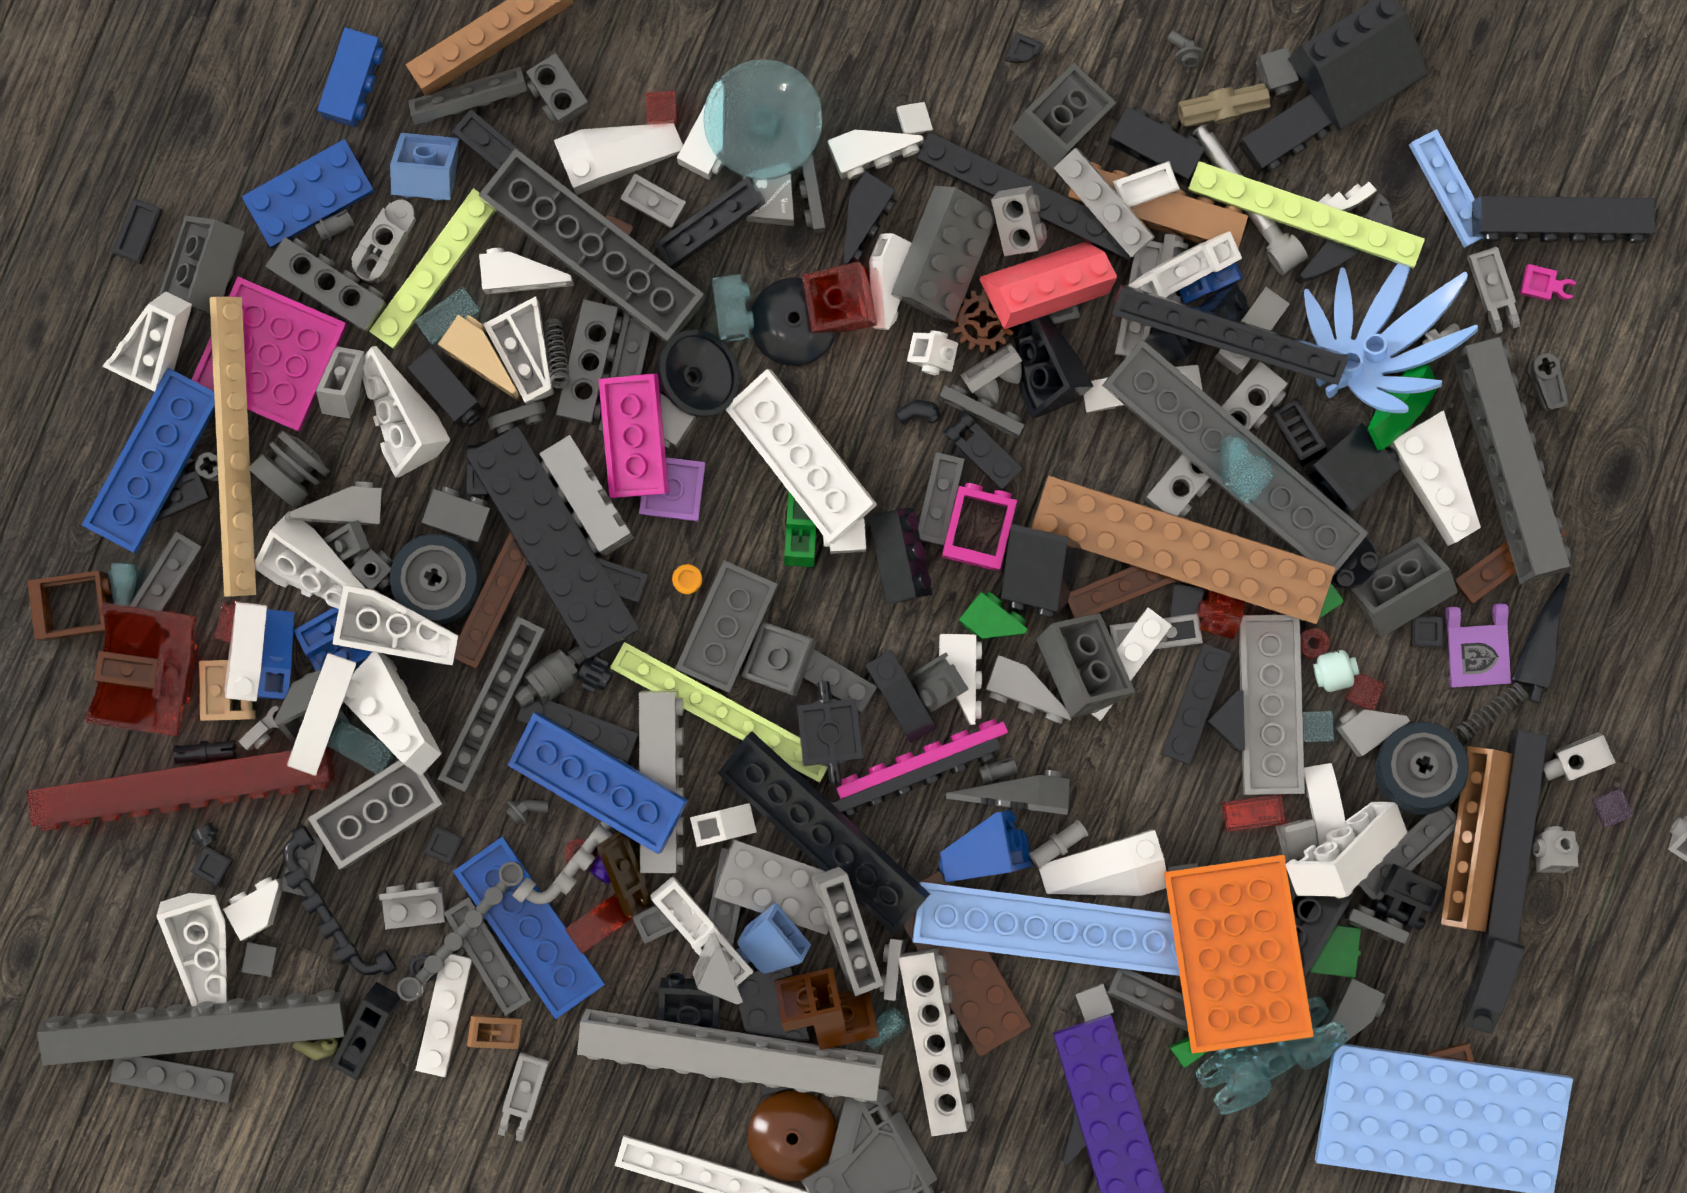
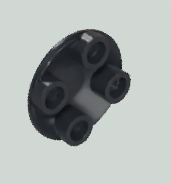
(1358, 567)

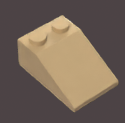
(472, 348)

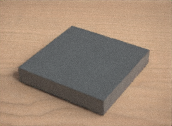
(779, 658)

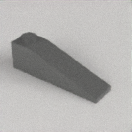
(1035, 793)

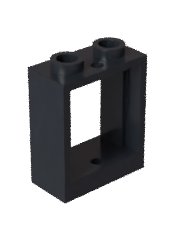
(446, 389)

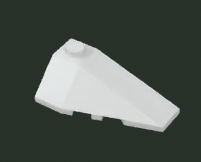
(407, 422)
(384, 626)
(197, 944)

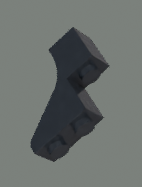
(1226, 302)

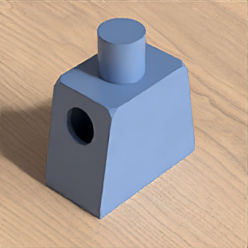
(772, 941)

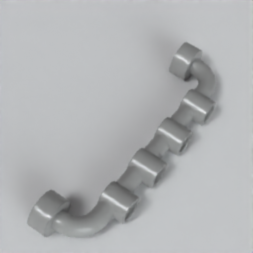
(564, 881)

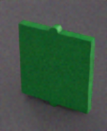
(1340, 953)

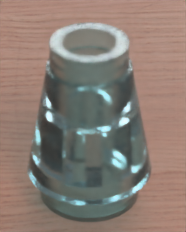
(123, 582)
(889, 1025)

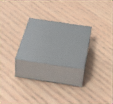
(1094, 1002)

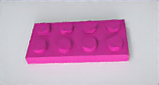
(633, 435)

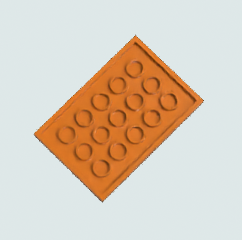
(1238, 954)

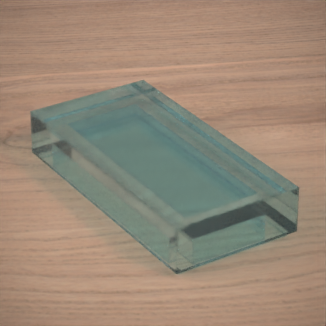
(439, 318)

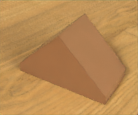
(494, 1031)

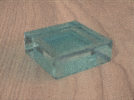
(1318, 726)

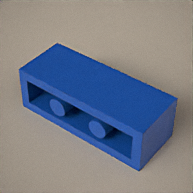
(351, 77)

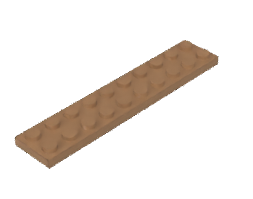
(1185, 549)

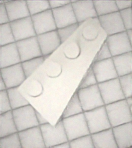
(1348, 852)

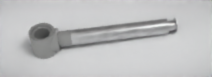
(1283, 249)

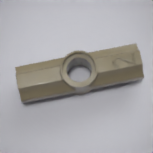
(1224, 105)

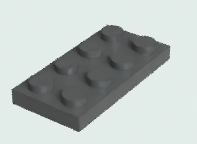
(726, 626)

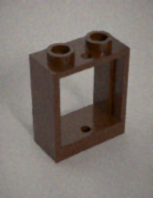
(41, 604)

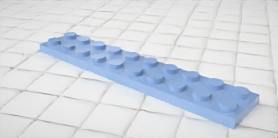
(1046, 929)

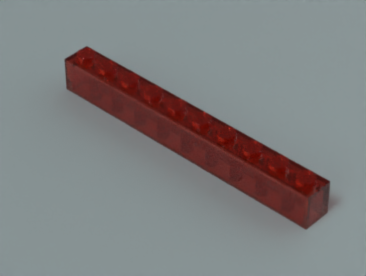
(171, 788)

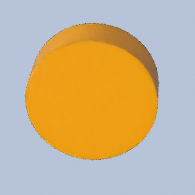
(687, 579)

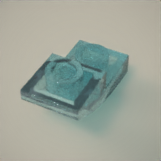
(360, 747)

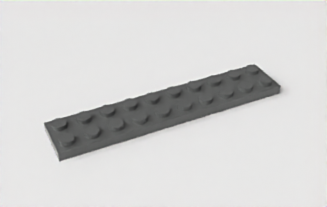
(1195, 428)

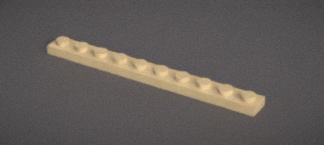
(232, 446)

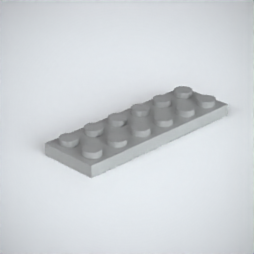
(1271, 704)

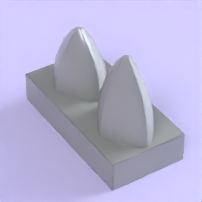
(982, 376)

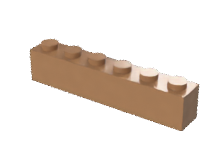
(480, 41)
(1181, 215)
(1476, 839)

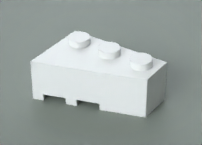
(152, 342)
(522, 347)

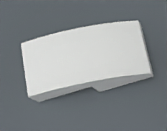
(1355, 197)

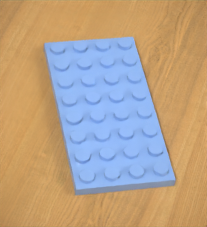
(1443, 1119)

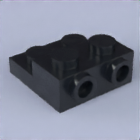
(686, 1004)

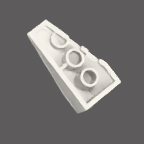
(612, 152)
(301, 558)
(1117, 868)

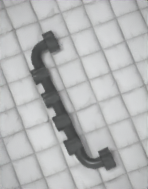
(411, 987)

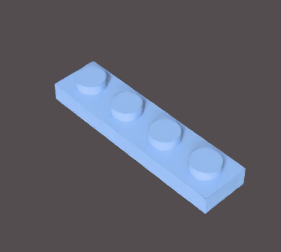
(1446, 183)

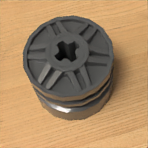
(289, 469)

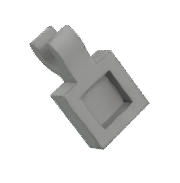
(259, 734)

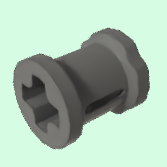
(204, 462)

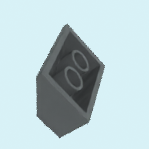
(202, 261)
(1404, 587)
(1084, 664)

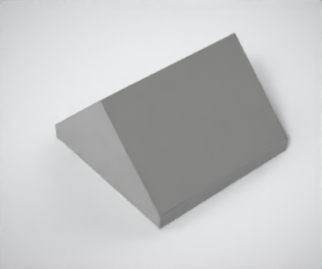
(713, 972)

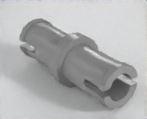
(1058, 844)

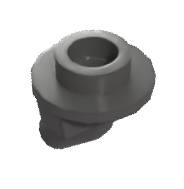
(1189, 54)
(519, 810)

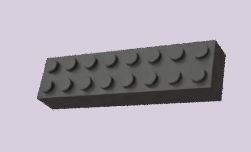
(592, 246)
(1511, 460)

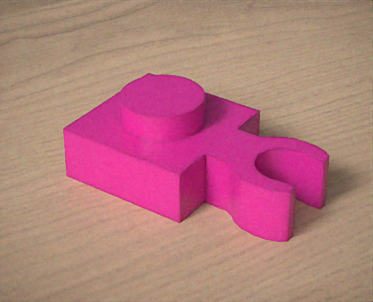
(1541, 284)

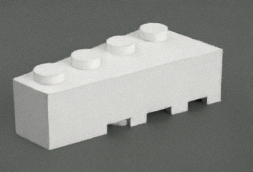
(1436, 476)
(387, 710)

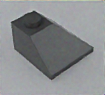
(295, 706)

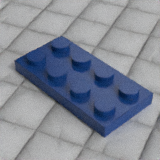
(308, 193)

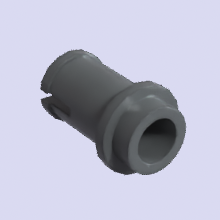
(334, 225)
(997, 770)

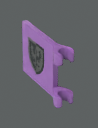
(1478, 652)

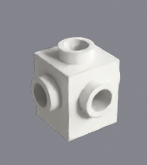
(932, 352)

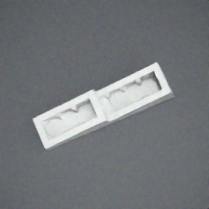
(696, 925)

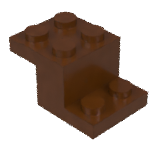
(815, 1001)

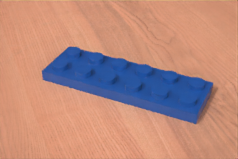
(151, 461)
(597, 782)
(531, 933)

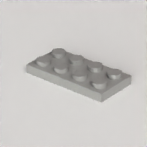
(762, 878)

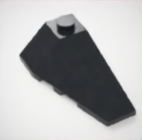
(1050, 367)

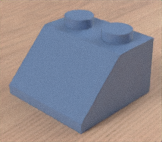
(424, 166)

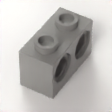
(1011, 220)

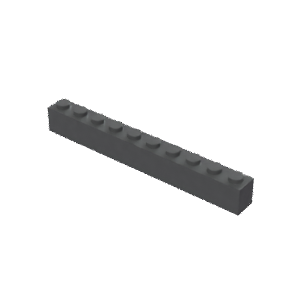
(192, 1027)

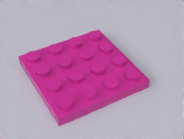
(284, 353)

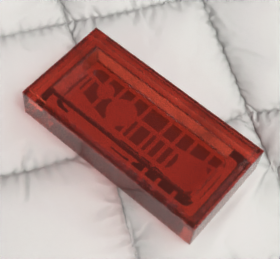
(1253, 812)

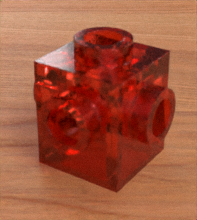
(1220, 614)

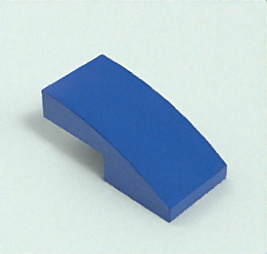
(1211, 283)

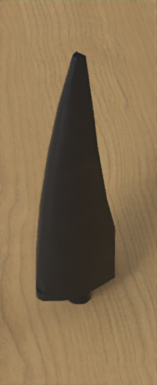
(1540, 649)

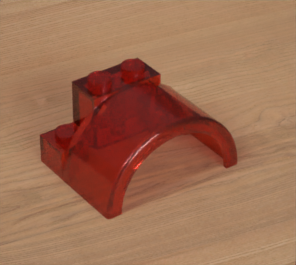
(146, 635)

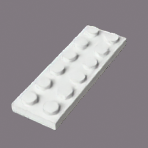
(800, 456)

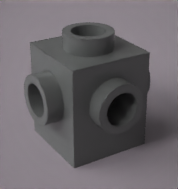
(381, 578)

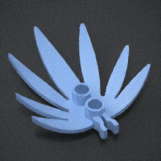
(1372, 352)

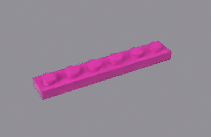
(933, 753)

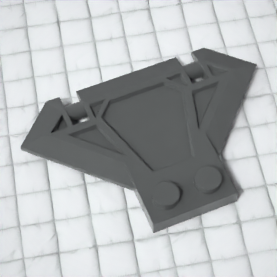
(873, 1155)

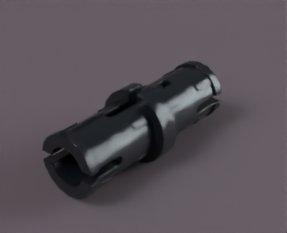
(204, 752)

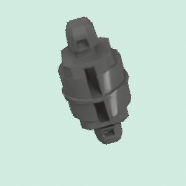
(550, 677)

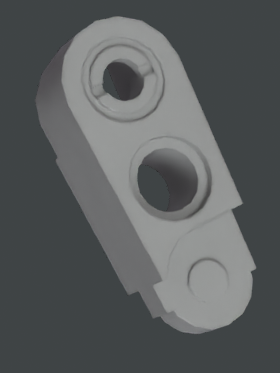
(395, 218)

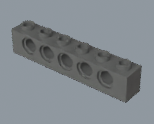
(492, 705)

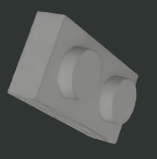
(653, 201)
(892, 979)

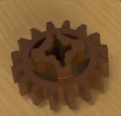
(969, 321)

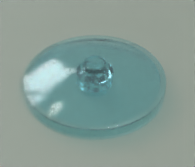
(763, 119)

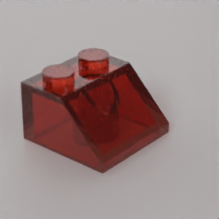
(839, 299)

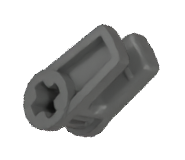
(1547, 384)

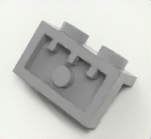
(413, 907)

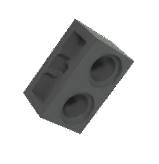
(562, 87)

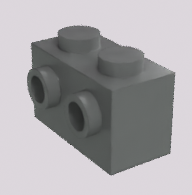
(458, 515)

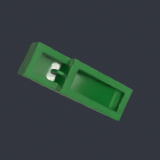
(1387, 426)
(799, 536)

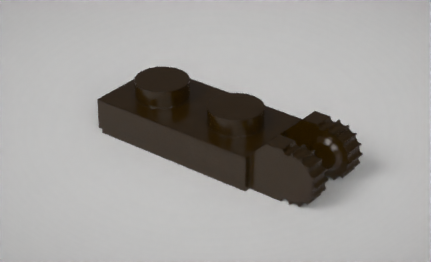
(624, 873)

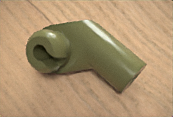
(317, 1050)

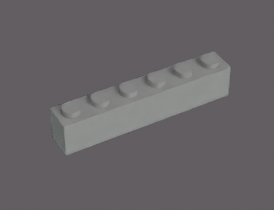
(661, 761)

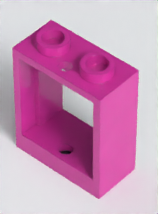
(973, 557)

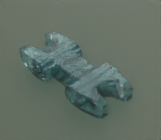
(1252, 1067)

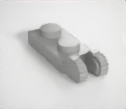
(1494, 287)
(523, 1093)

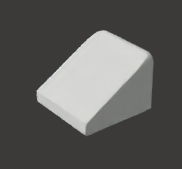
(914, 118)

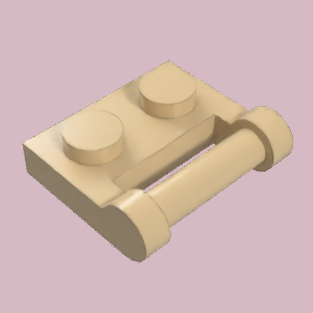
(213, 702)

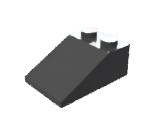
(1063, 115)

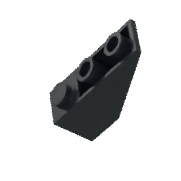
(866, 206)

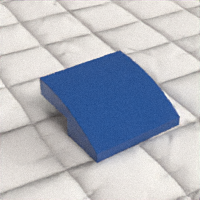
(317, 641)

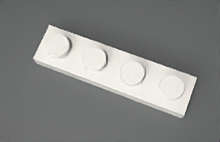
(1139, 645)
(444, 1016)

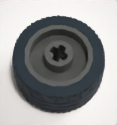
(422, 560)
(1437, 752)

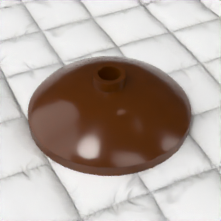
(786, 1114)

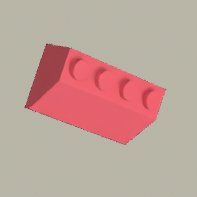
(1049, 283)

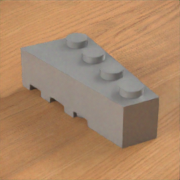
(586, 496)

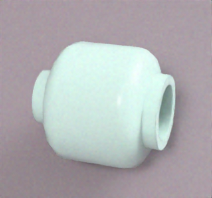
(1335, 670)

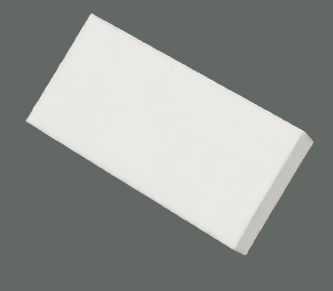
(1146, 185)

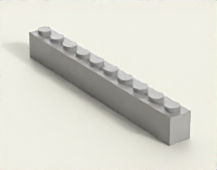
(730, 1055)

